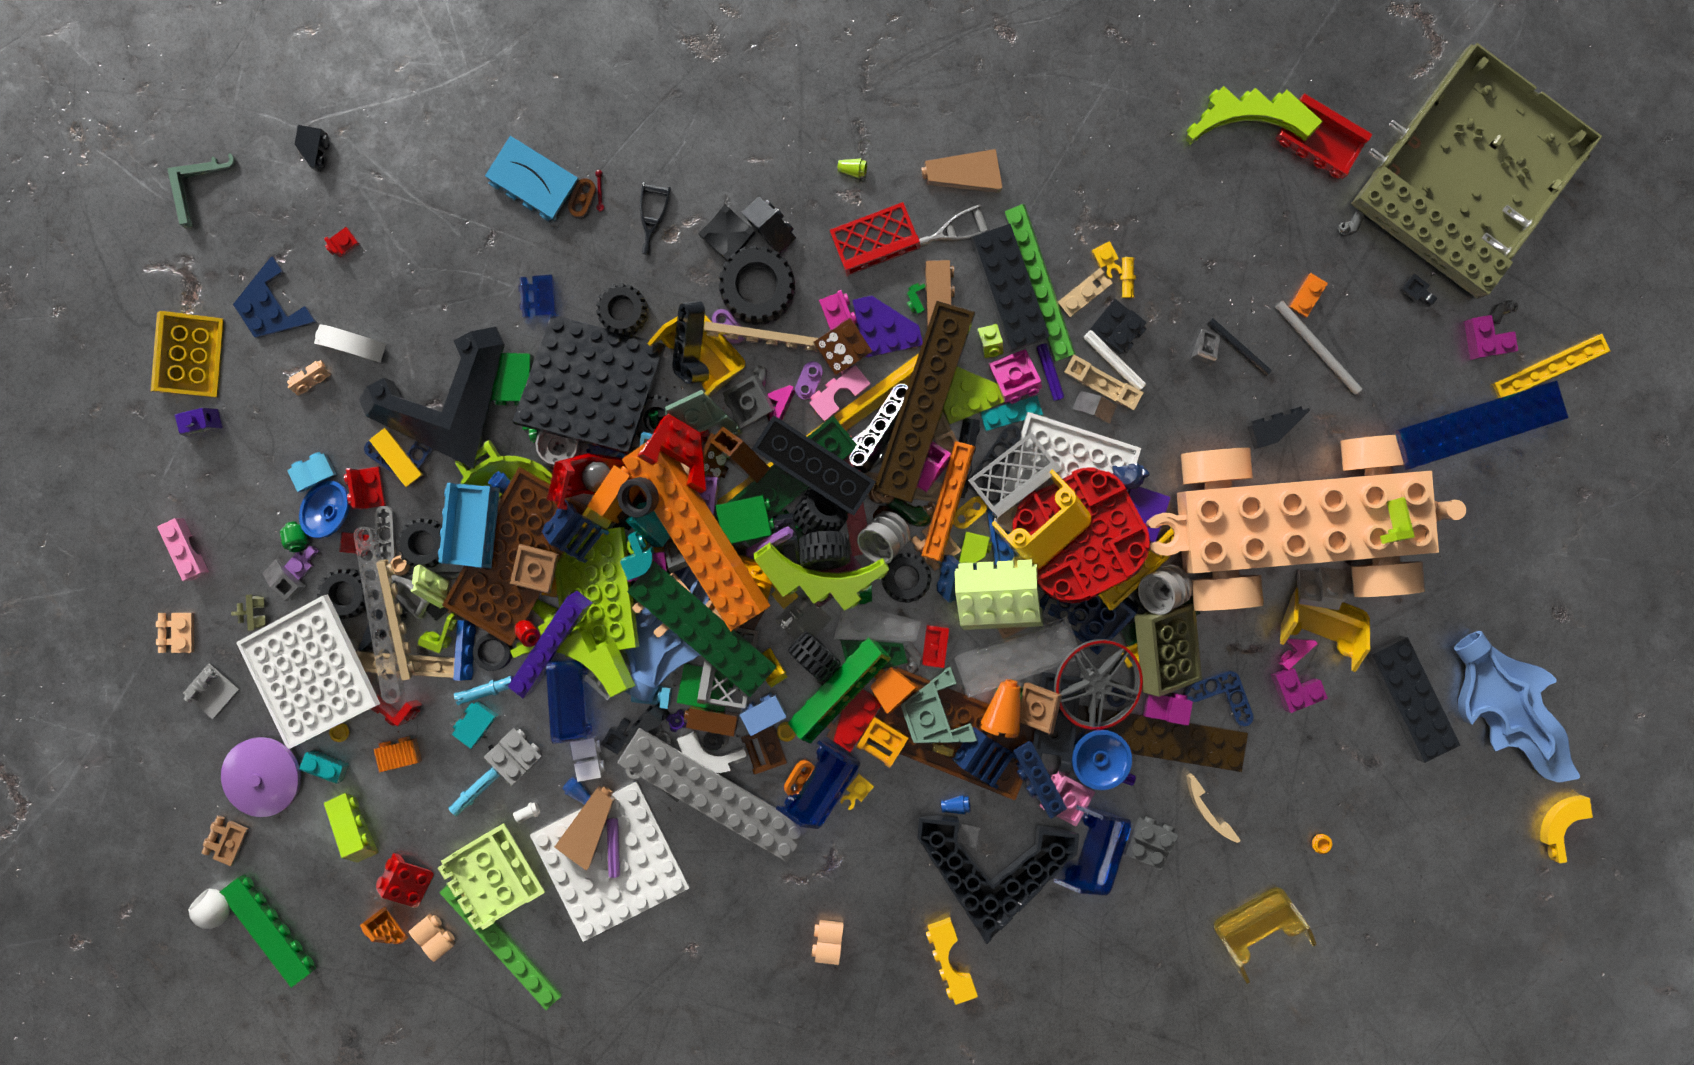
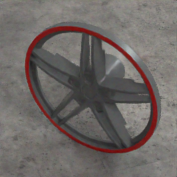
(1098, 683)

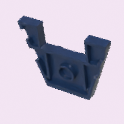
(262, 309)

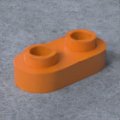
(798, 777)

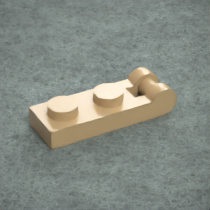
(1084, 293)

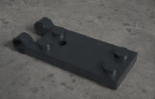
(1066, 730)

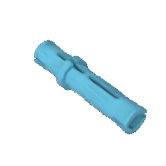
(492, 687)
(468, 797)

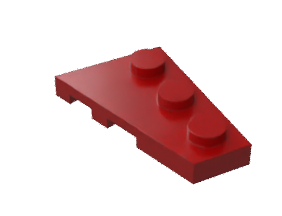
(855, 719)

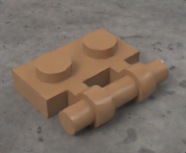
(230, 842)

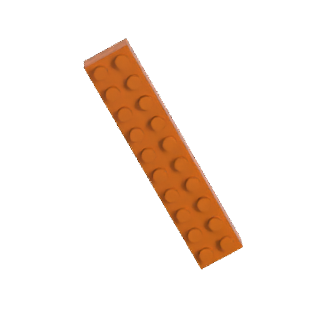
(700, 540)

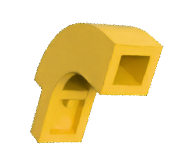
(1558, 820)

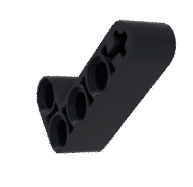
(688, 343)
(991, 456)

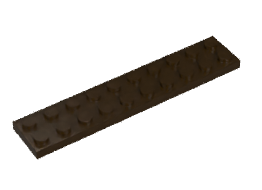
(924, 401)
(1174, 741)

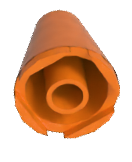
(1004, 711)

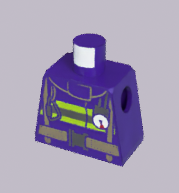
(195, 421)

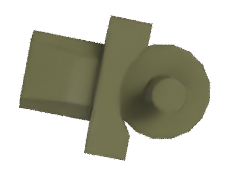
(252, 621)

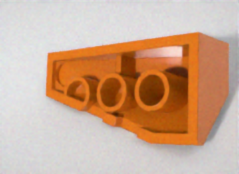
(383, 928)

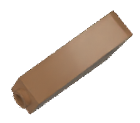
(967, 171)
(586, 830)

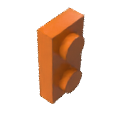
(1308, 295)

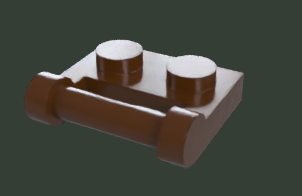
(770, 748)

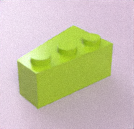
(350, 828)

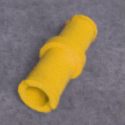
(1128, 277)

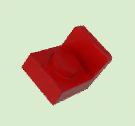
(341, 242)

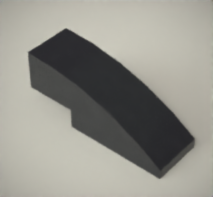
(789, 548)

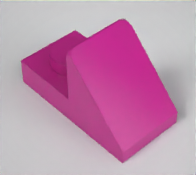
(782, 400)
(1300, 648)

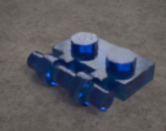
(543, 296)

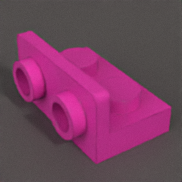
(836, 309)

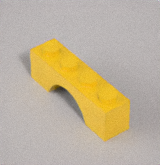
(960, 984)

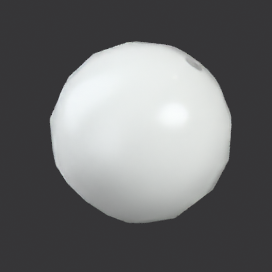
(209, 909)

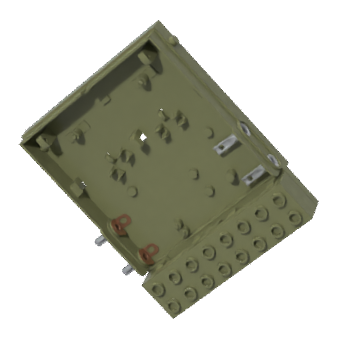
(1458, 196)

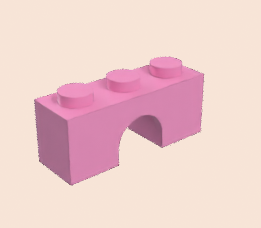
(851, 380)
(176, 538)

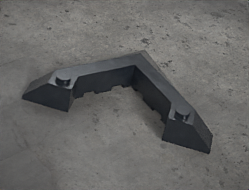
(460, 424)
(996, 900)

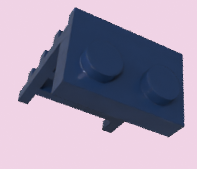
(564, 527)
(946, 583)
(973, 755)

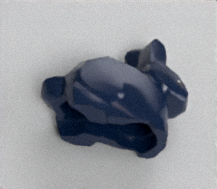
(1131, 475)

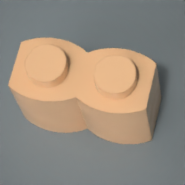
(432, 937)
(828, 942)

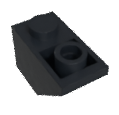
(311, 145)

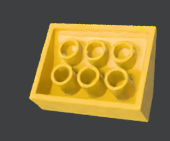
(186, 354)

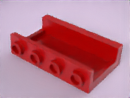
(1332, 145)

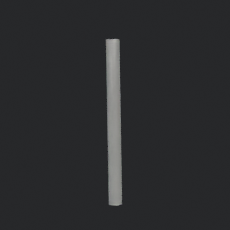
(1318, 347)

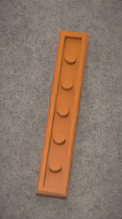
(948, 501)

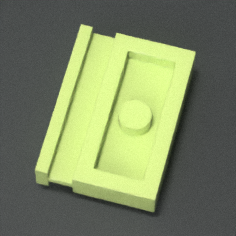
(429, 586)

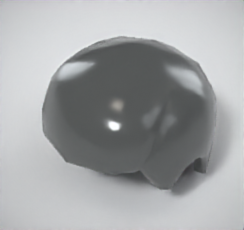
(594, 475)

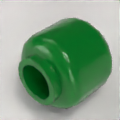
(293, 537)

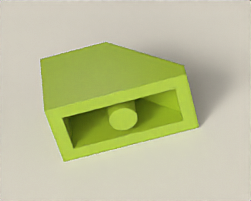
(974, 548)

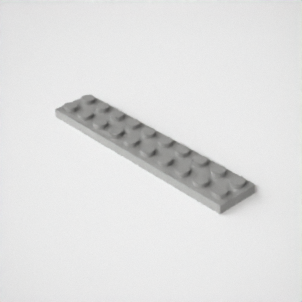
(711, 794)

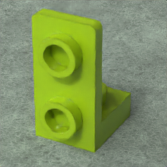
(1400, 521)
(435, 642)

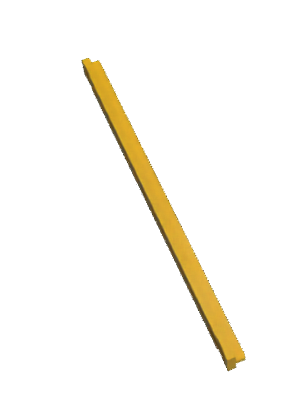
(854, 411)

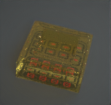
(943, 749)

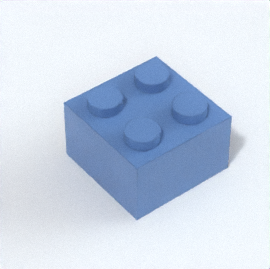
(764, 713)

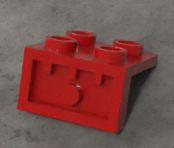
(365, 488)

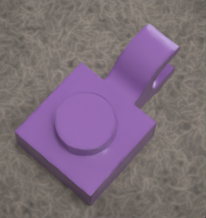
(300, 563)

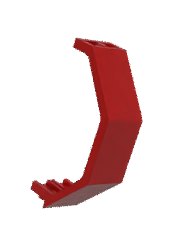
(567, 477)

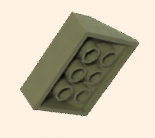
(1168, 650)

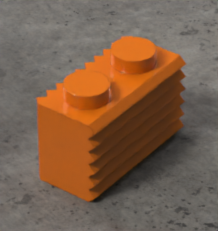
(398, 754)

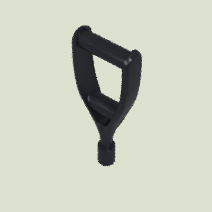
(651, 220)

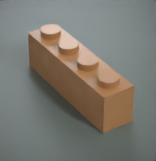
(938, 284)

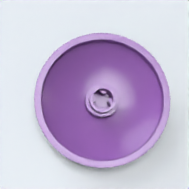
(260, 777)

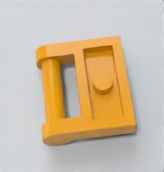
(885, 736)

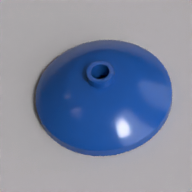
(324, 509)
(1113, 766)

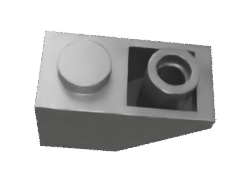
(282, 581)

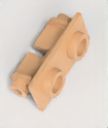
(302, 383)

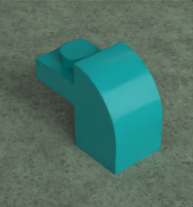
(640, 561)

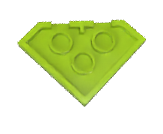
(970, 395)

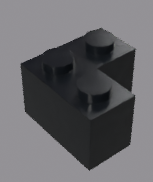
(769, 224)

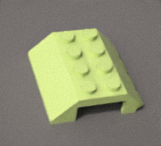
(998, 596)
(490, 877)

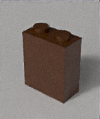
(740, 454)
(711, 720)

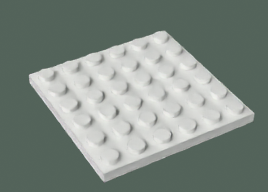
(1069, 448)
(308, 672)
(646, 867)

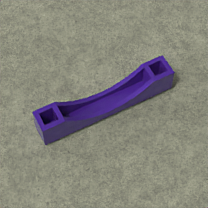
(557, 631)

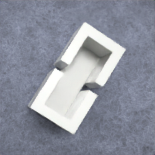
(589, 768)

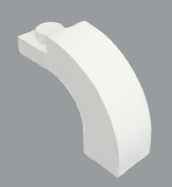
(349, 343)
(692, 747)

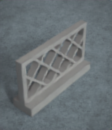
(1020, 491)
(708, 677)

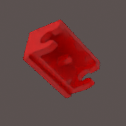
(935, 646)

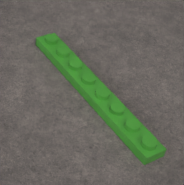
(1041, 283)
(510, 956)

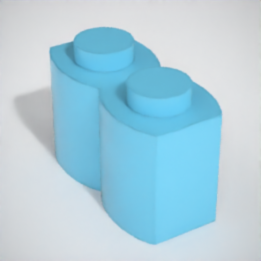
(312, 472)

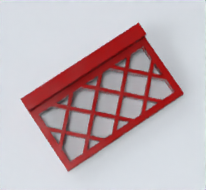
(884, 252)

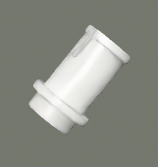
(527, 812)

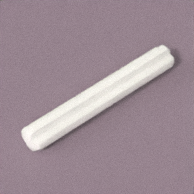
(1115, 361)

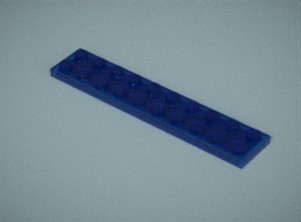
(1480, 424)

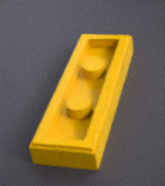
(396, 457)

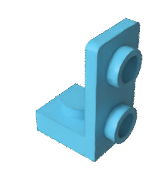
(662, 696)

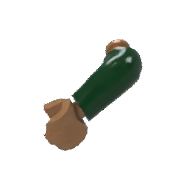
(914, 515)

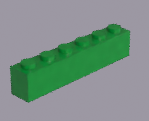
(839, 690)
(268, 930)

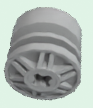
(547, 448)
(884, 537)
(1165, 589)

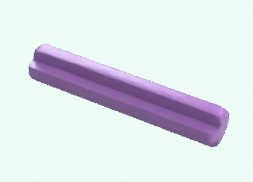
(775, 539)
(613, 848)

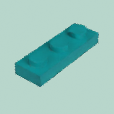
(1010, 413)

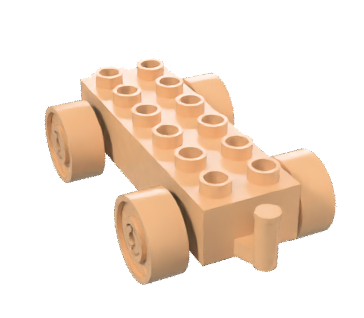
(1301, 523)

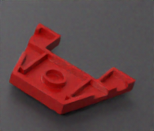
(680, 443)

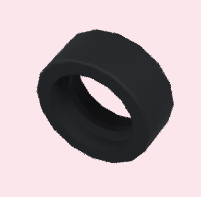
(625, 502)
(477, 650)

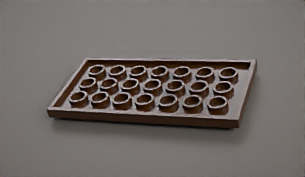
(486, 593)
(959, 712)

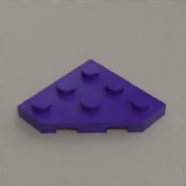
(884, 327)

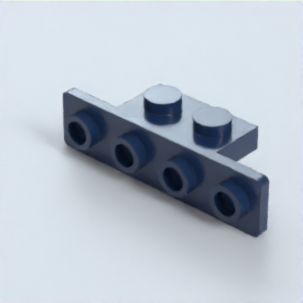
(1038, 780)

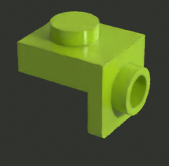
(991, 341)

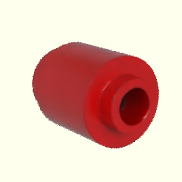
(527, 633)

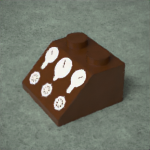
(842, 346)
(714, 461)

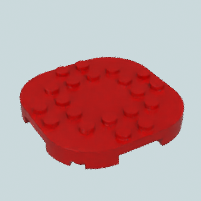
(1105, 552)

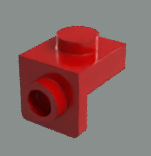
(347, 542)

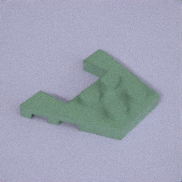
(701, 413)
(927, 716)

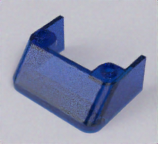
(567, 701)
(822, 788)
(1100, 853)

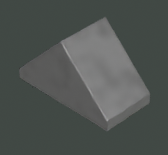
(1206, 347)
(1095, 406)

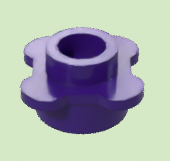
(671, 720)

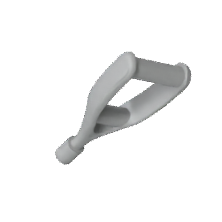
(950, 229)
(401, 582)

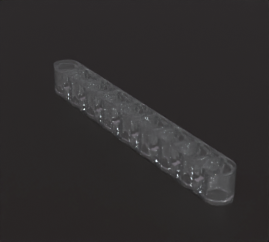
(375, 624)

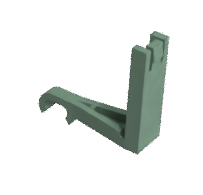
(188, 171)

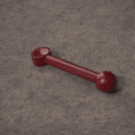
(600, 207)

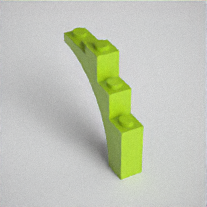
(1283, 111)
(817, 585)
(601, 659)

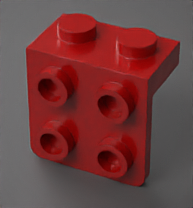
(394, 717)
(403, 882)

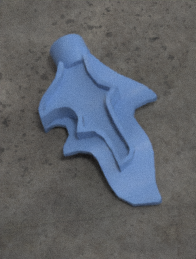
(660, 655)
(1512, 705)

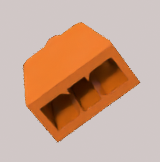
(892, 688)

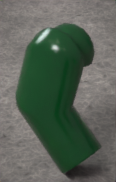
(654, 418)

